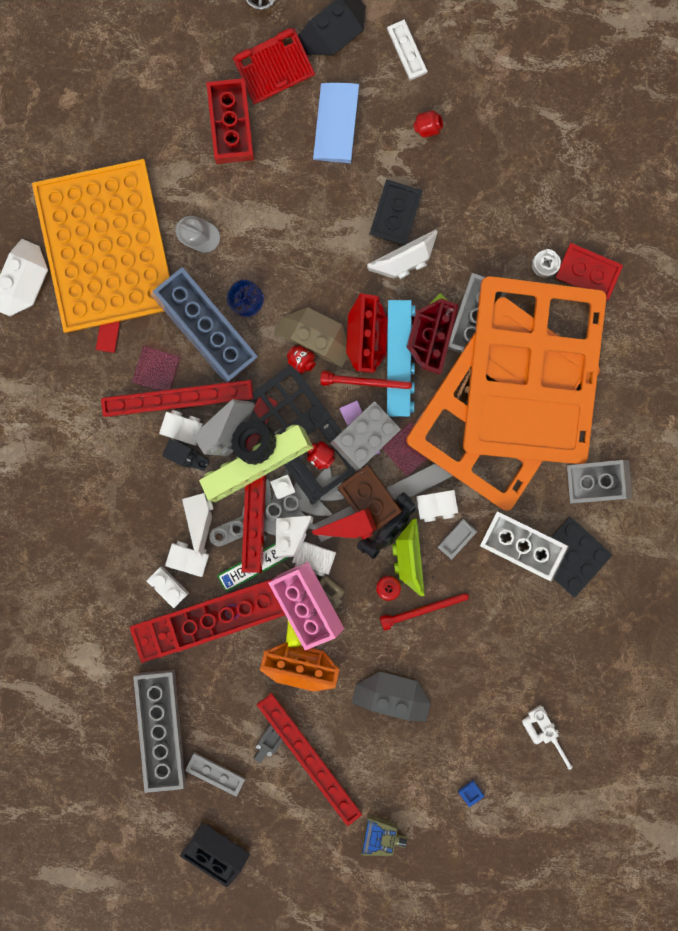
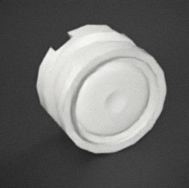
(546, 263)

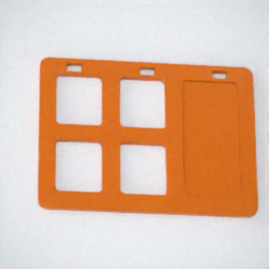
(504, 365)
(532, 418)

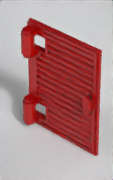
(274, 66)

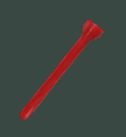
(328, 378)
(388, 621)

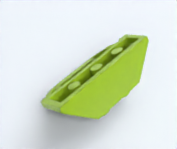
(409, 557)

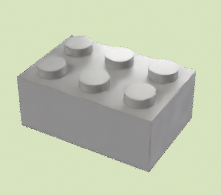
(365, 436)

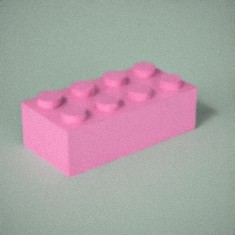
(306, 606)

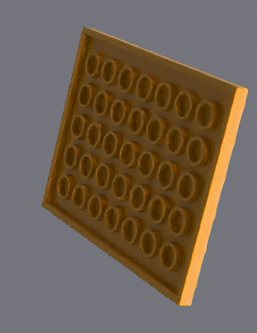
(102, 244)

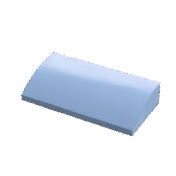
(336, 122)

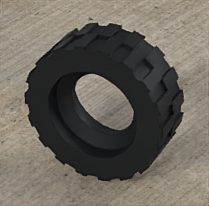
(241, 435)

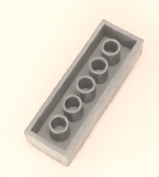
(159, 731)

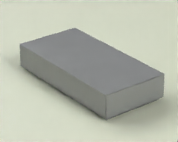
(457, 539)

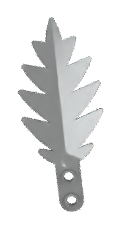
(282, 508)

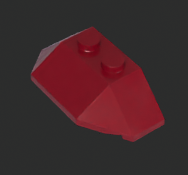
(432, 334)

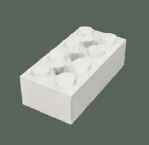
(520, 534)

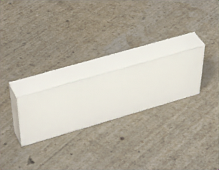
(407, 50)

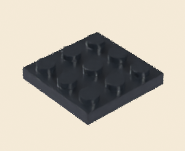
(582, 558)

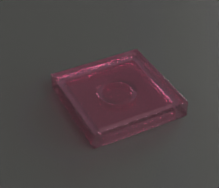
(155, 369)
(402, 454)

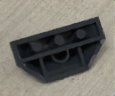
(333, 27)

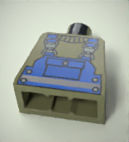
(381, 837)

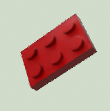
(588, 270)

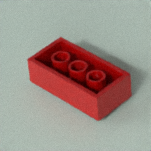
(220, 113)

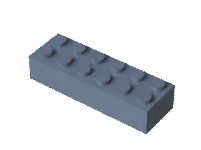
(203, 325)

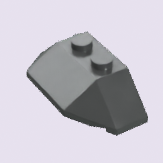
(392, 696)

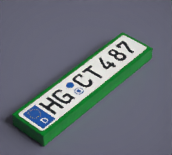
(233, 576)

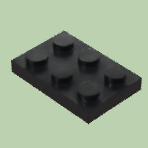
(395, 212)

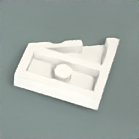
(290, 534)

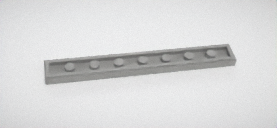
(411, 486)

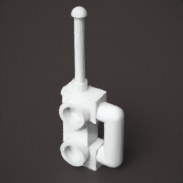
(548, 732)

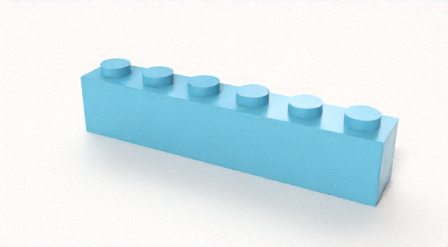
(399, 357)

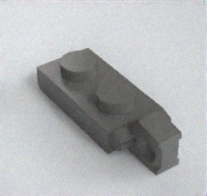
(267, 744)

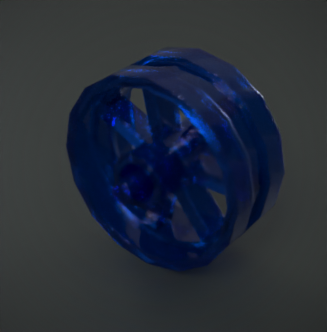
(245, 298)

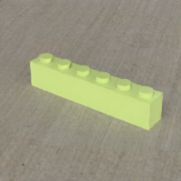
(238, 473)

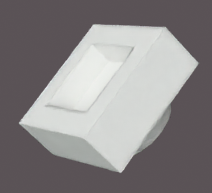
(282, 486)

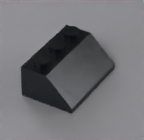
(215, 855)

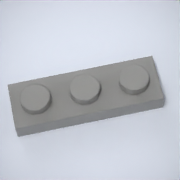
(215, 774)

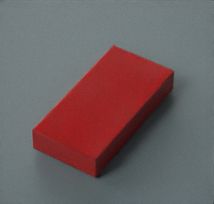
(108, 337)

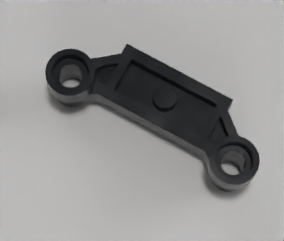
(387, 535)

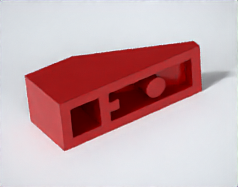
(353, 526)

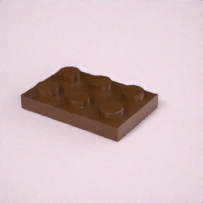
(368, 491)

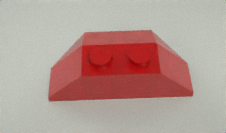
(367, 333)

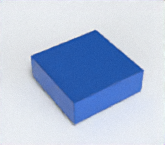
(471, 793)

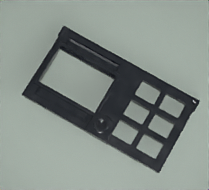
(311, 420)

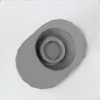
(197, 234)

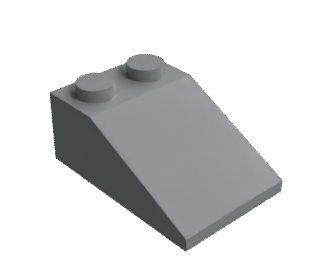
(217, 433)
(599, 481)

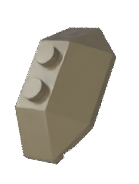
(315, 333)

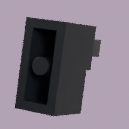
(184, 455)

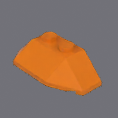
(300, 668)

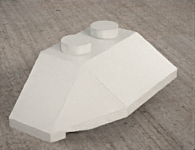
(405, 258)
(21, 277)

